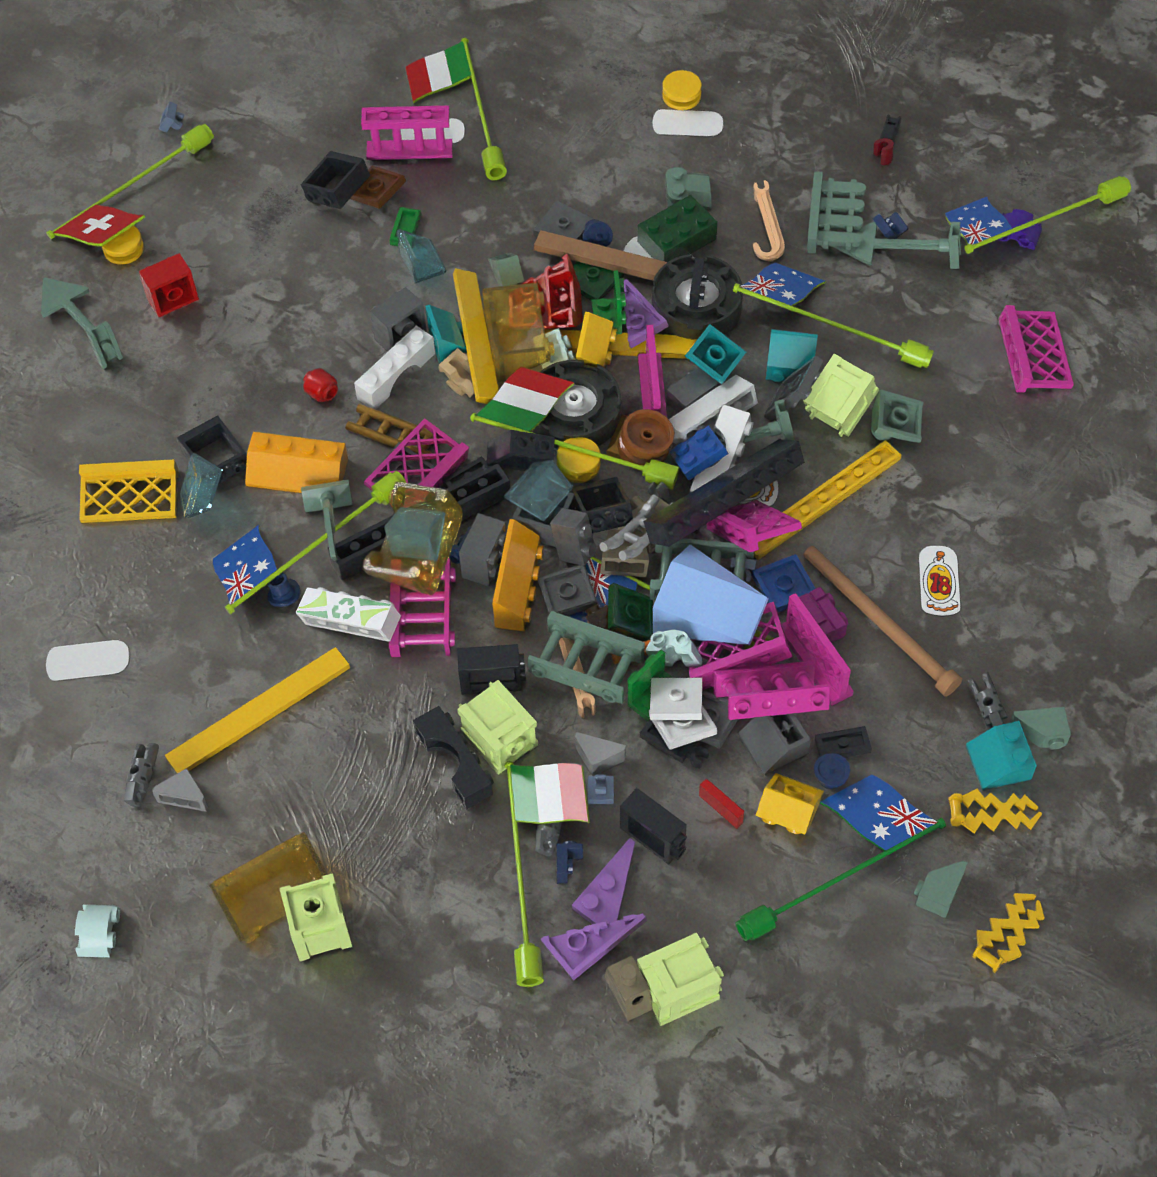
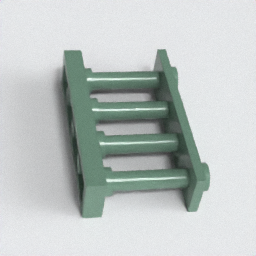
(712, 549)
(594, 636)

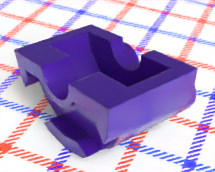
(1026, 237)

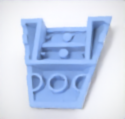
(707, 601)

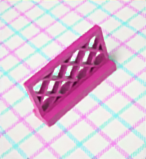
(1018, 349)
(651, 376)
(448, 465)
(752, 523)
(812, 644)
(760, 654)

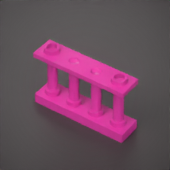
(407, 118)
(401, 597)
(771, 690)

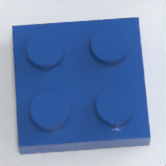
(698, 452)
(782, 580)

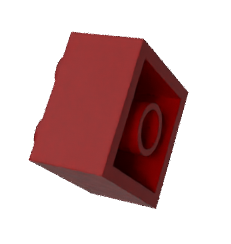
(168, 285)

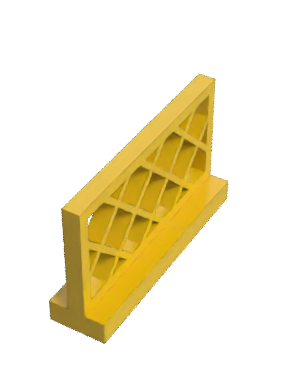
(133, 472)

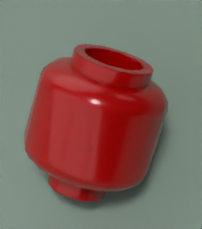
(320, 385)

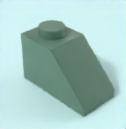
(506, 269)
(1044, 726)
(940, 888)

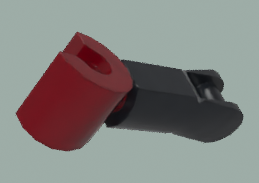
(886, 142)

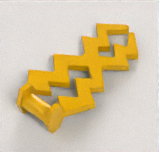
(1003, 811)
(985, 938)

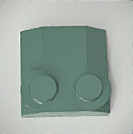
(682, 184)
(896, 417)

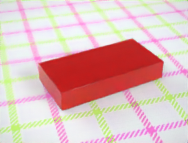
(721, 803)

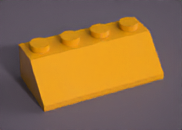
(293, 462)
(516, 577)

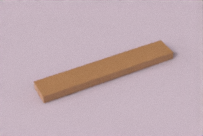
(598, 255)

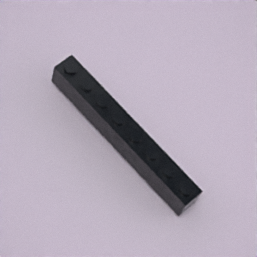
(723, 492)
(471, 494)

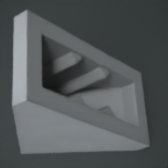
(599, 753)
(180, 791)

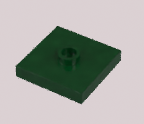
(594, 280)
(630, 613)

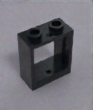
(335, 163)
(212, 431)
(517, 452)
(609, 493)
(488, 664)
(653, 826)

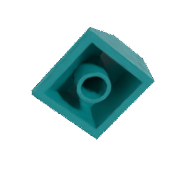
(445, 332)
(788, 353)
(715, 354)
(1001, 756)

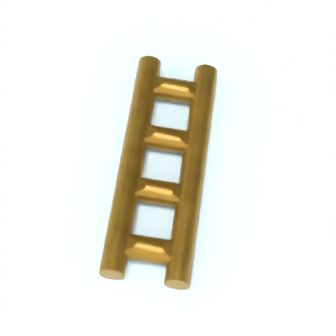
(387, 420)

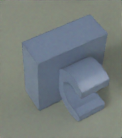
(170, 117)
(749, 565)
(600, 789)

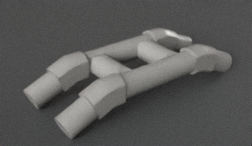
(638, 543)

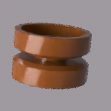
(645, 437)

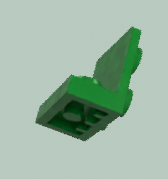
(612, 308)
(640, 683)

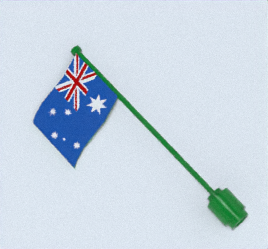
(875, 814)

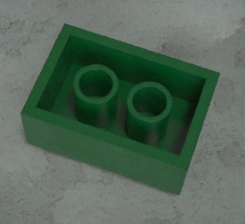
(677, 230)

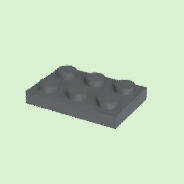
(796, 386)

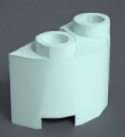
(561, 348)
(676, 647)
(95, 930)

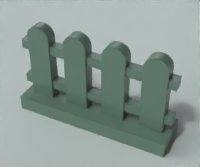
(831, 221)

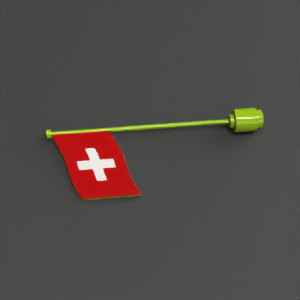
(103, 223)

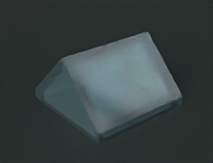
(419, 256)
(199, 486)
(540, 489)
(415, 533)

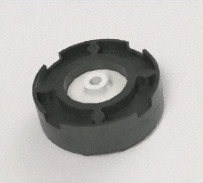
(672, 297)
(587, 408)

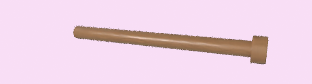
(946, 680)

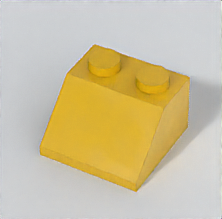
(595, 341)
(789, 803)

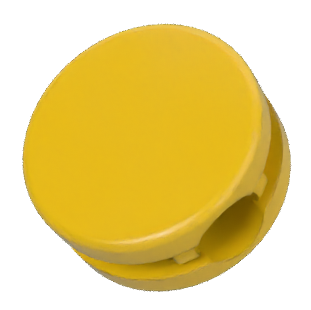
(681, 90)
(125, 247)
(577, 465)

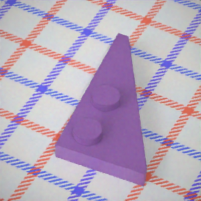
(639, 314)
(604, 895)
(584, 947)

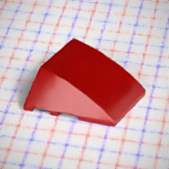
(561, 295)

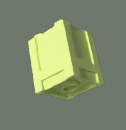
(841, 395)
(498, 726)
(318, 930)
(680, 978)

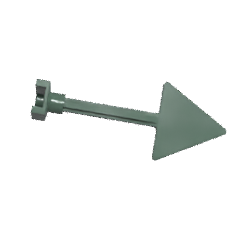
(869, 242)
(60, 295)
(779, 427)
(325, 498)

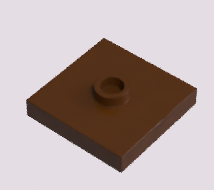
(378, 187)

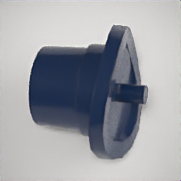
(597, 233)
(283, 591)
(832, 770)

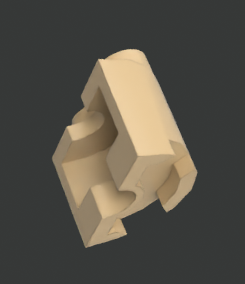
(458, 373)

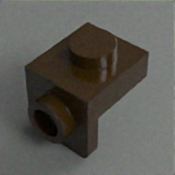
(597, 616)

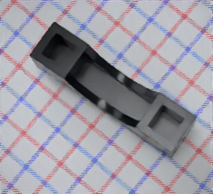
(437, 733)

